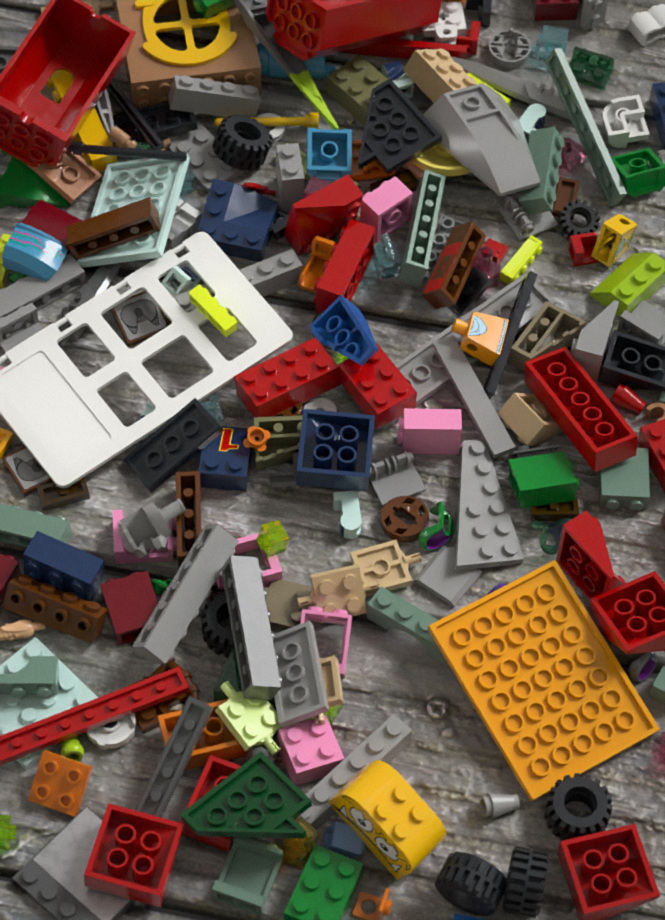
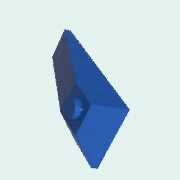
(345, 331)

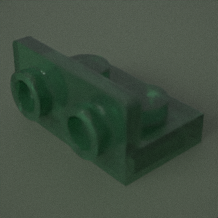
(591, 68)

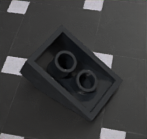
(633, 363)

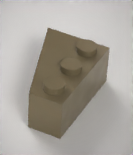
(547, 332)

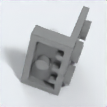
(644, 323)

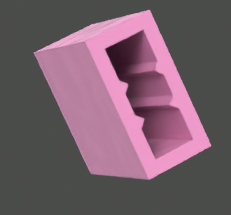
(430, 431)

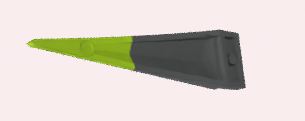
(256, 19)

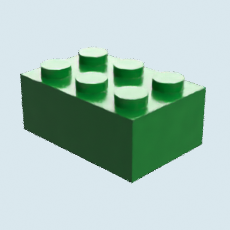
(324, 887)

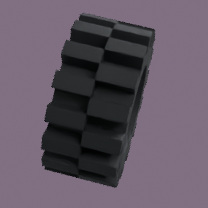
(578, 208)

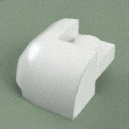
(625, 121)

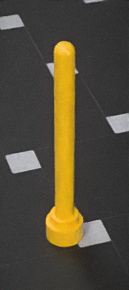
(308, 121)

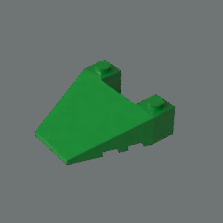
(24, 187)

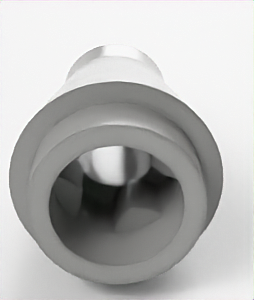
(498, 804)

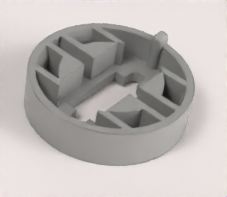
(521, 51)

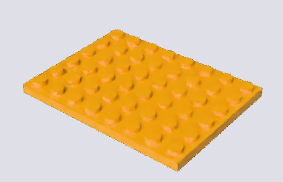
(543, 679)

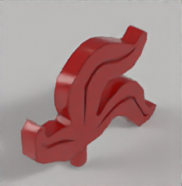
(263, 190)

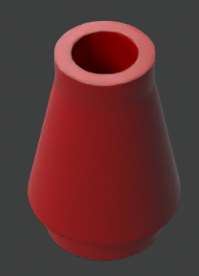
(628, 399)

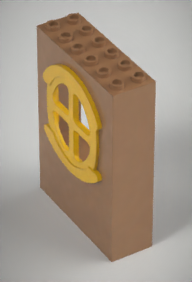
(152, 64)

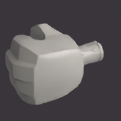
(148, 527)

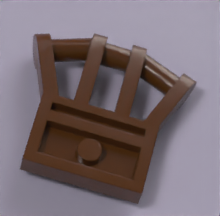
(148, 718)

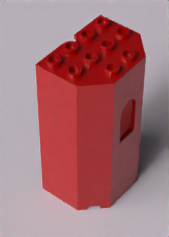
(334, 26)
(66, 39)

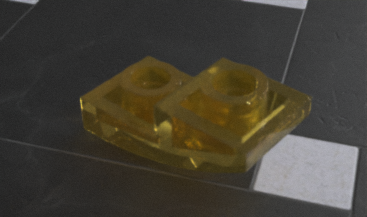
(299, 849)

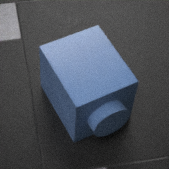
(343, 840)

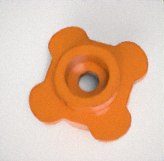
(254, 432)

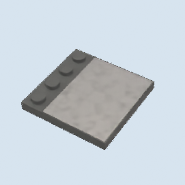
(57, 875)

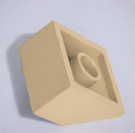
(528, 419)

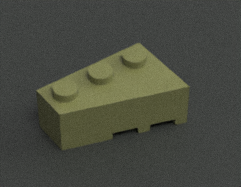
(283, 440)

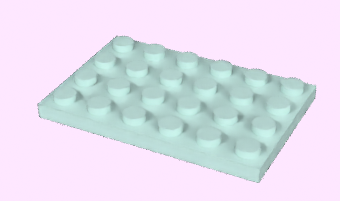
(132, 182)

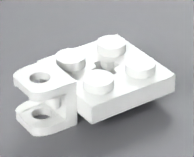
(454, 24)

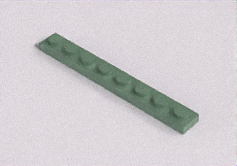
(585, 127)

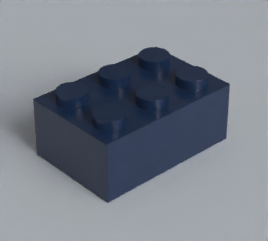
(63, 566)

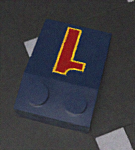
(226, 461)

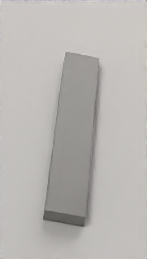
(473, 396)

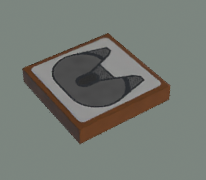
(139, 318)
(25, 471)

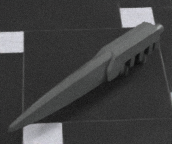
(98, 283)

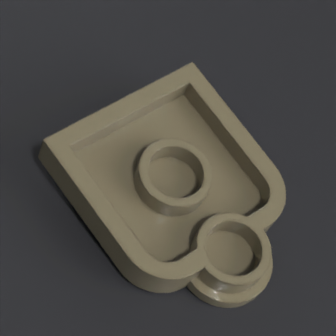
(283, 604)

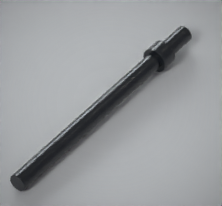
(80, 148)

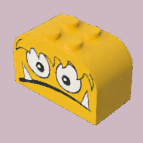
(389, 817)

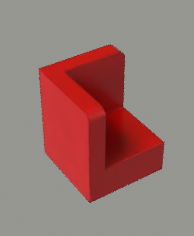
(581, 248)

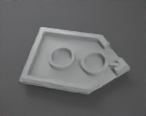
(443, 581)

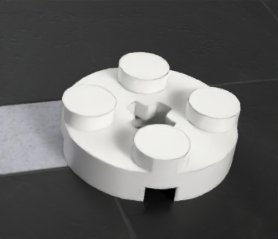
(114, 737)

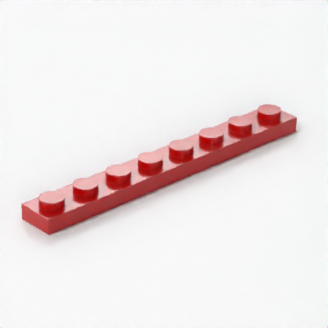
(92, 714)

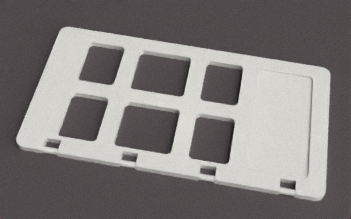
(60, 409)

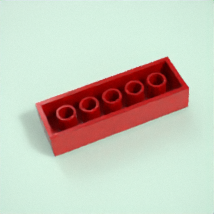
(580, 409)

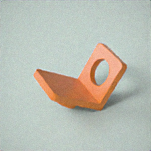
(383, 906)

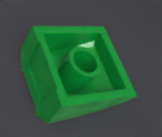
(640, 172)

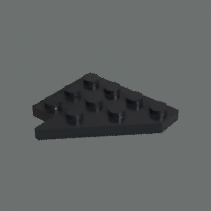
(394, 130)

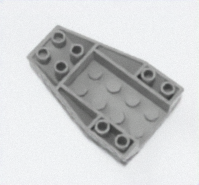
(485, 138)

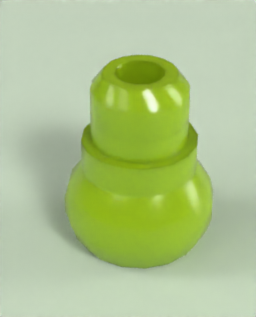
(72, 749)

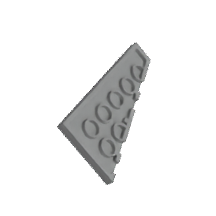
(483, 520)

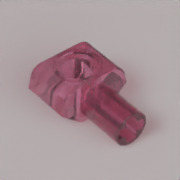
(571, 155)
(485, 263)

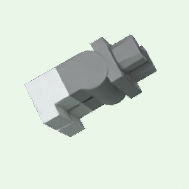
(184, 224)

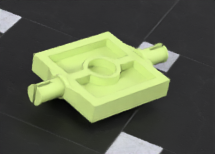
(249, 720)

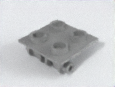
(524, 224)
(395, 477)

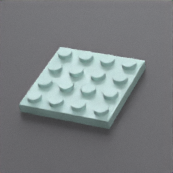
(25, 710)

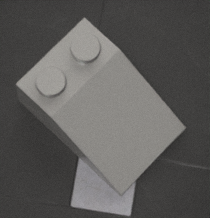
(594, 340)

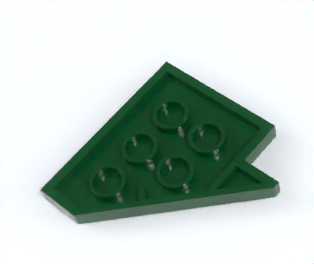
(250, 803)

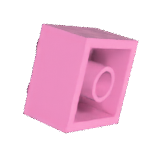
(387, 207)
(308, 750)

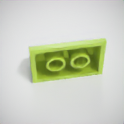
(632, 282)

